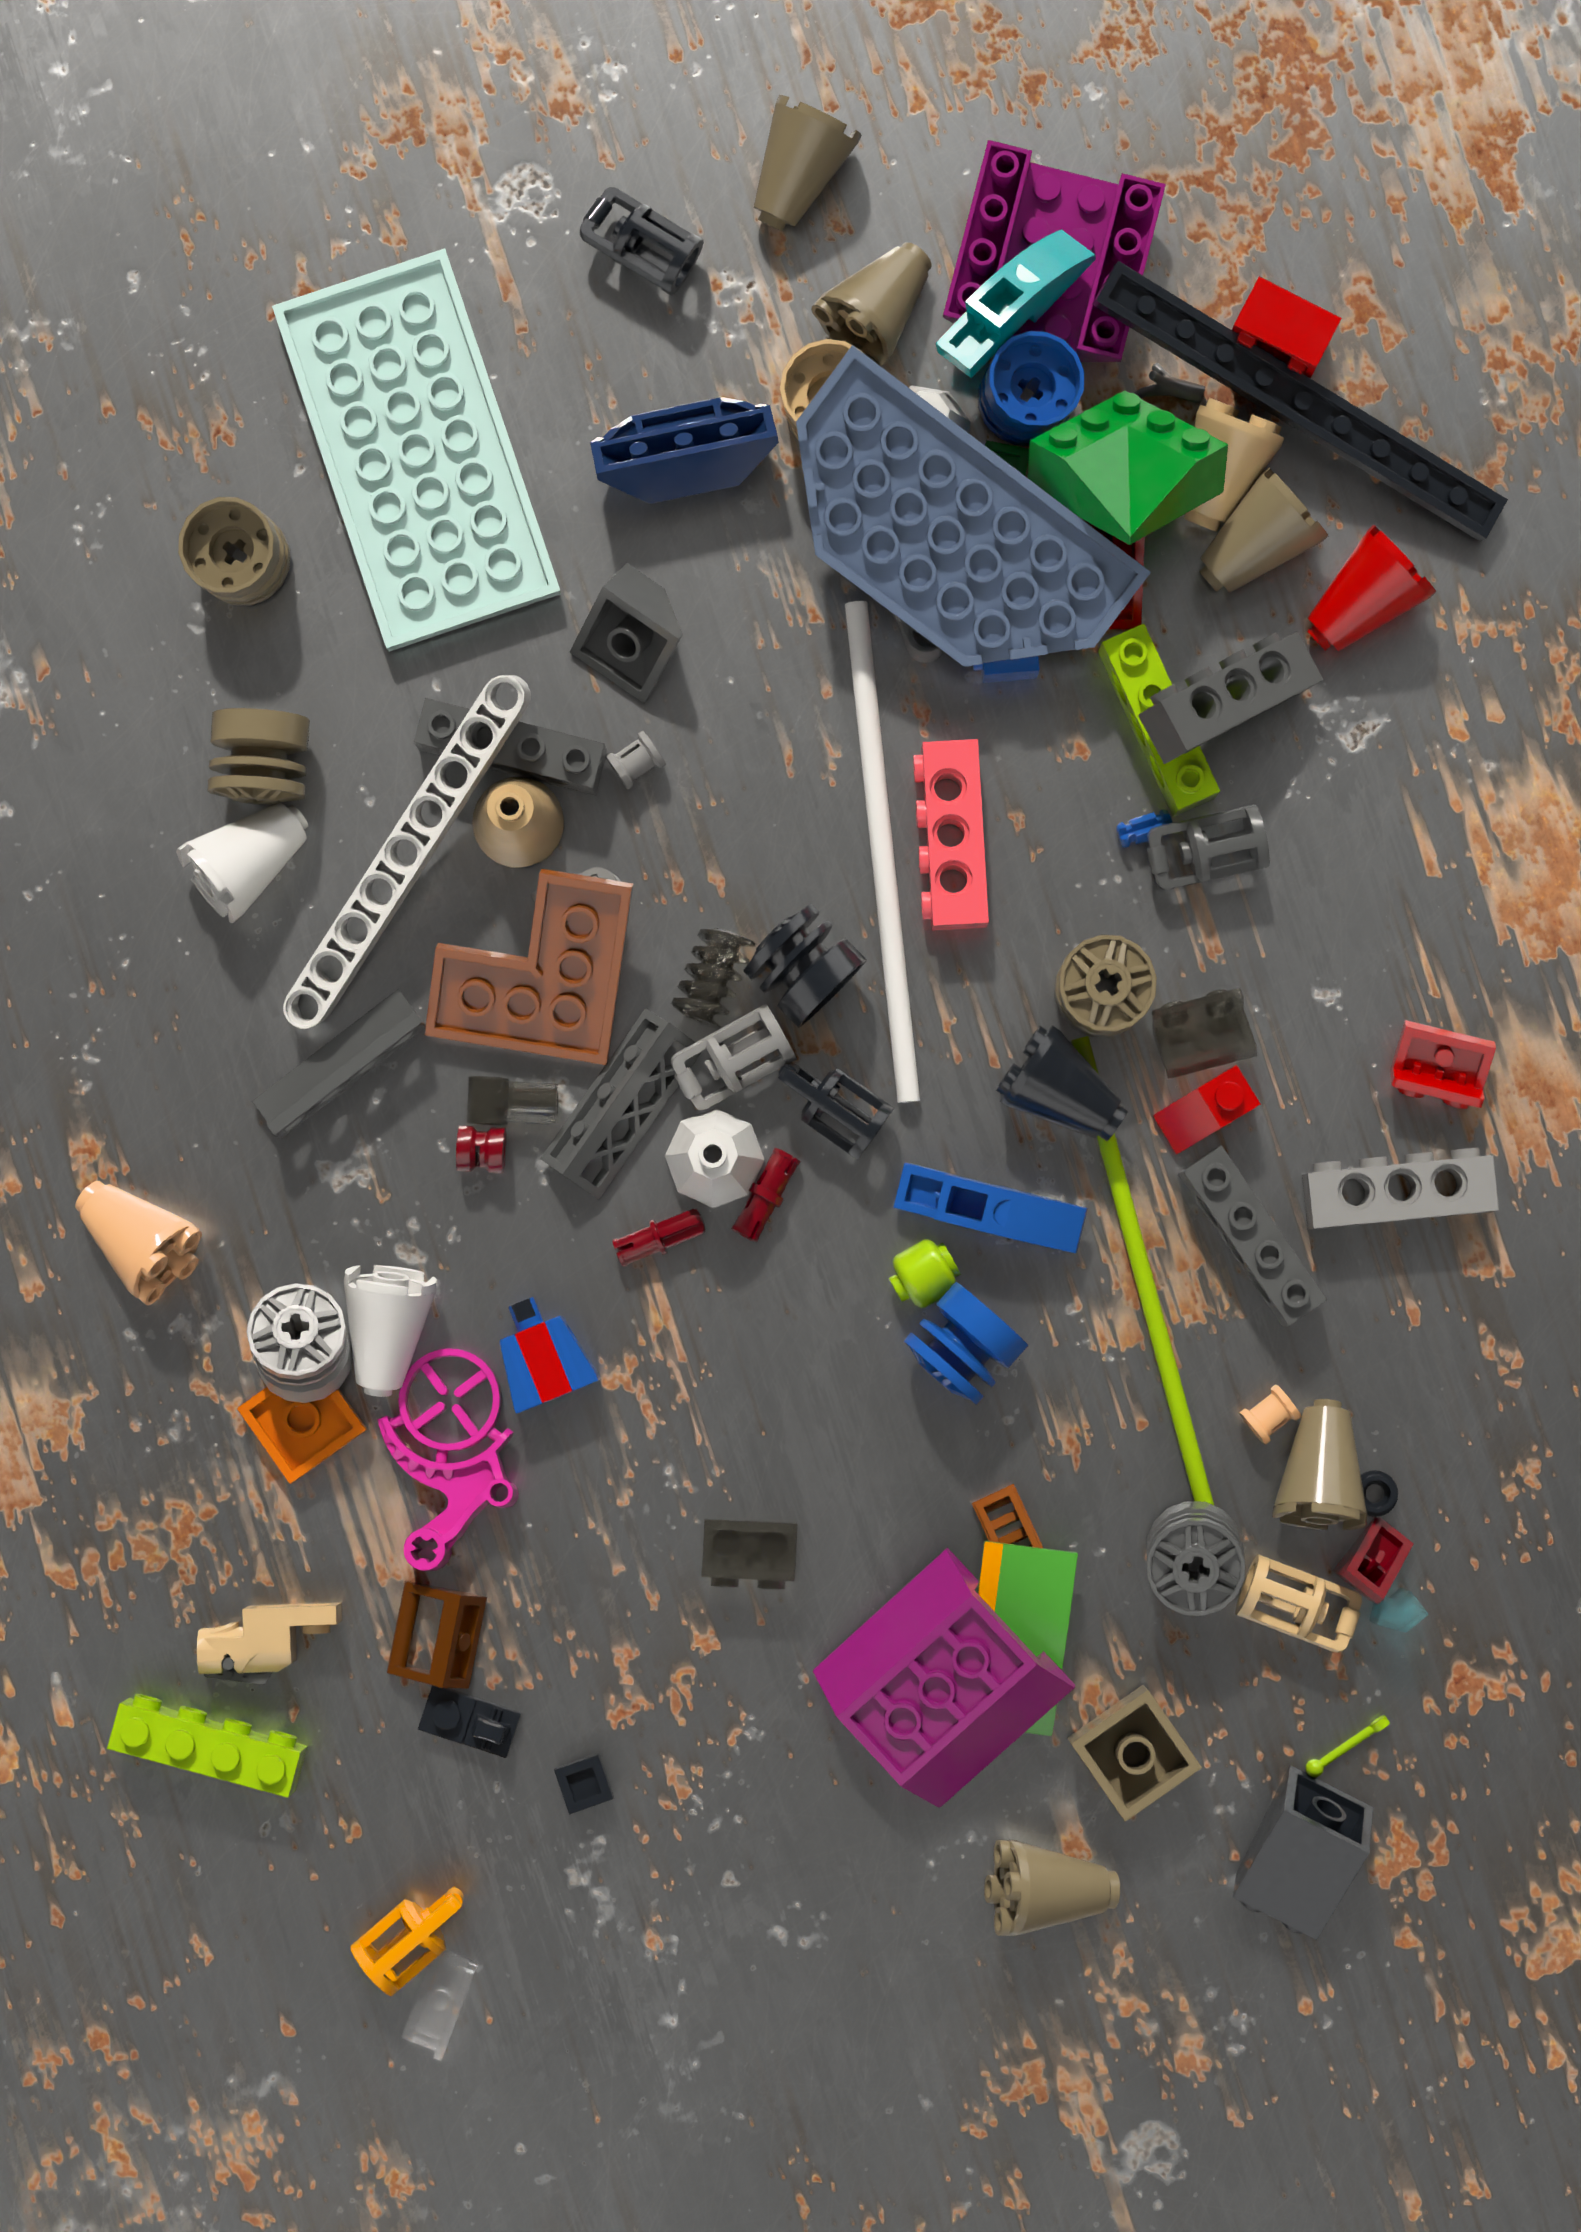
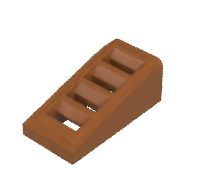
(997, 1500)

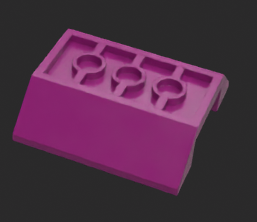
(1027, 201)
(938, 1683)

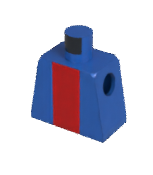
(543, 1358)

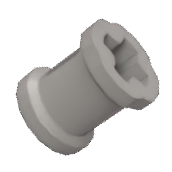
(635, 760)

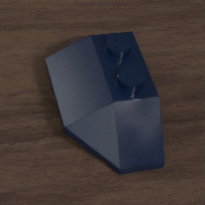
(685, 449)

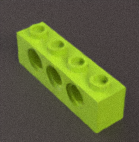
(1137, 676)

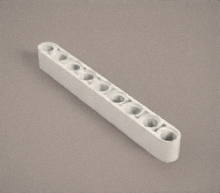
(387, 864)

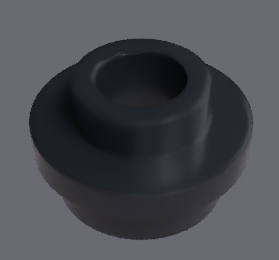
(1389, 1492)

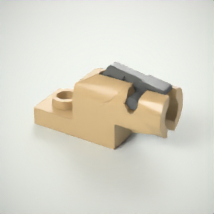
(263, 1642)

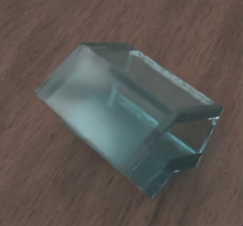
(1398, 1611)

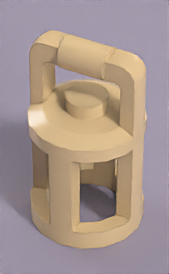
(1305, 1606)

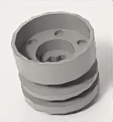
(303, 1367)

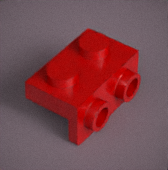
(1441, 1065)

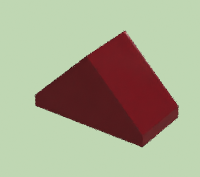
(1374, 1560)

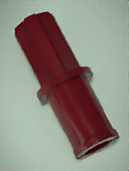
(659, 1236)

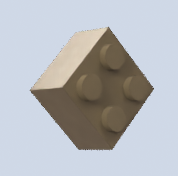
(1134, 1752)

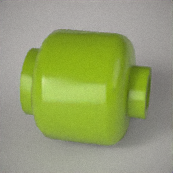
(924, 1273)

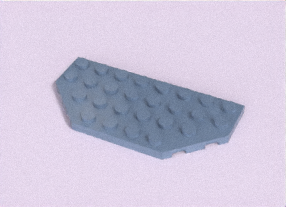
(950, 527)

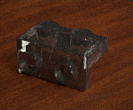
(1203, 1032)
(749, 1551)

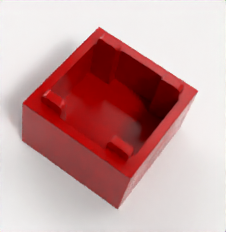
(1285, 326)

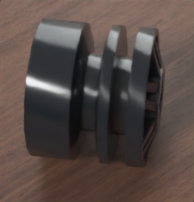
(804, 965)

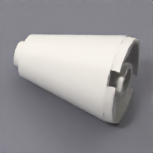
(243, 857)
(385, 1323)

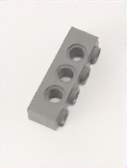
(1473, 1192)

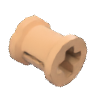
(1270, 1414)

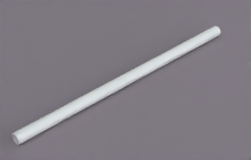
(882, 852)

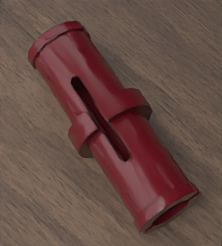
(765, 1195)

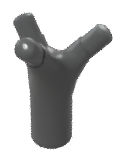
(1171, 386)

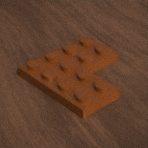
(555, 998)

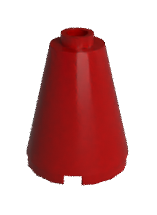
(1367, 593)

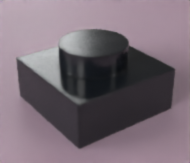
(584, 1783)

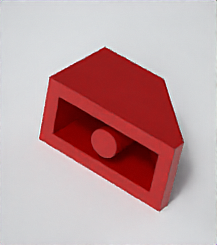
(1206, 1109)

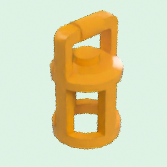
(420, 1928)

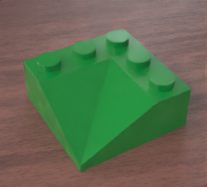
(1128, 466)

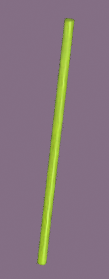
(1151, 1305)

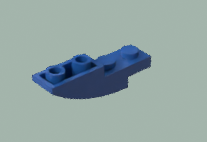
(990, 1208)

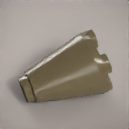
(875, 302)
(1045, 1888)

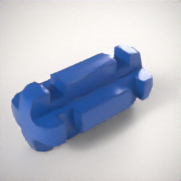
(1140, 826)

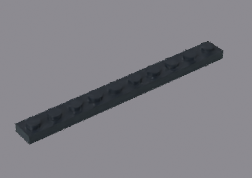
(1300, 401)

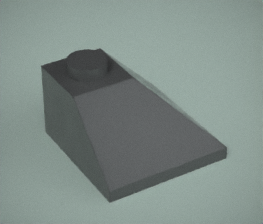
(629, 632)

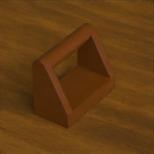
(455, 1639)

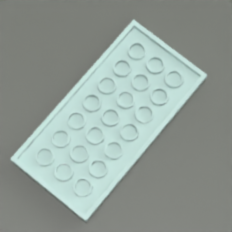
(416, 450)

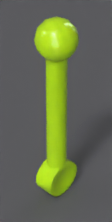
(1315, 1767)

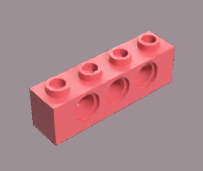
(960, 763)

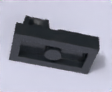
(469, 1721)

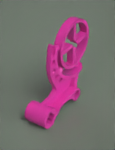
(468, 1483)

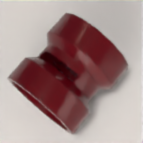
(492, 1149)

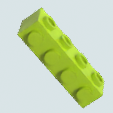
(207, 1746)

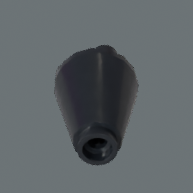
(1061, 1087)

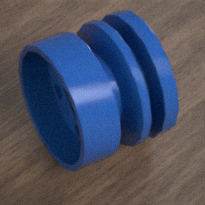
(1035, 363)
(965, 1343)

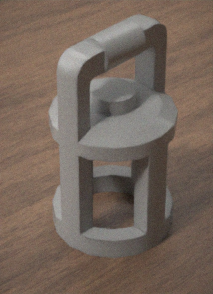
(730, 1059)

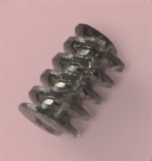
(711, 975)

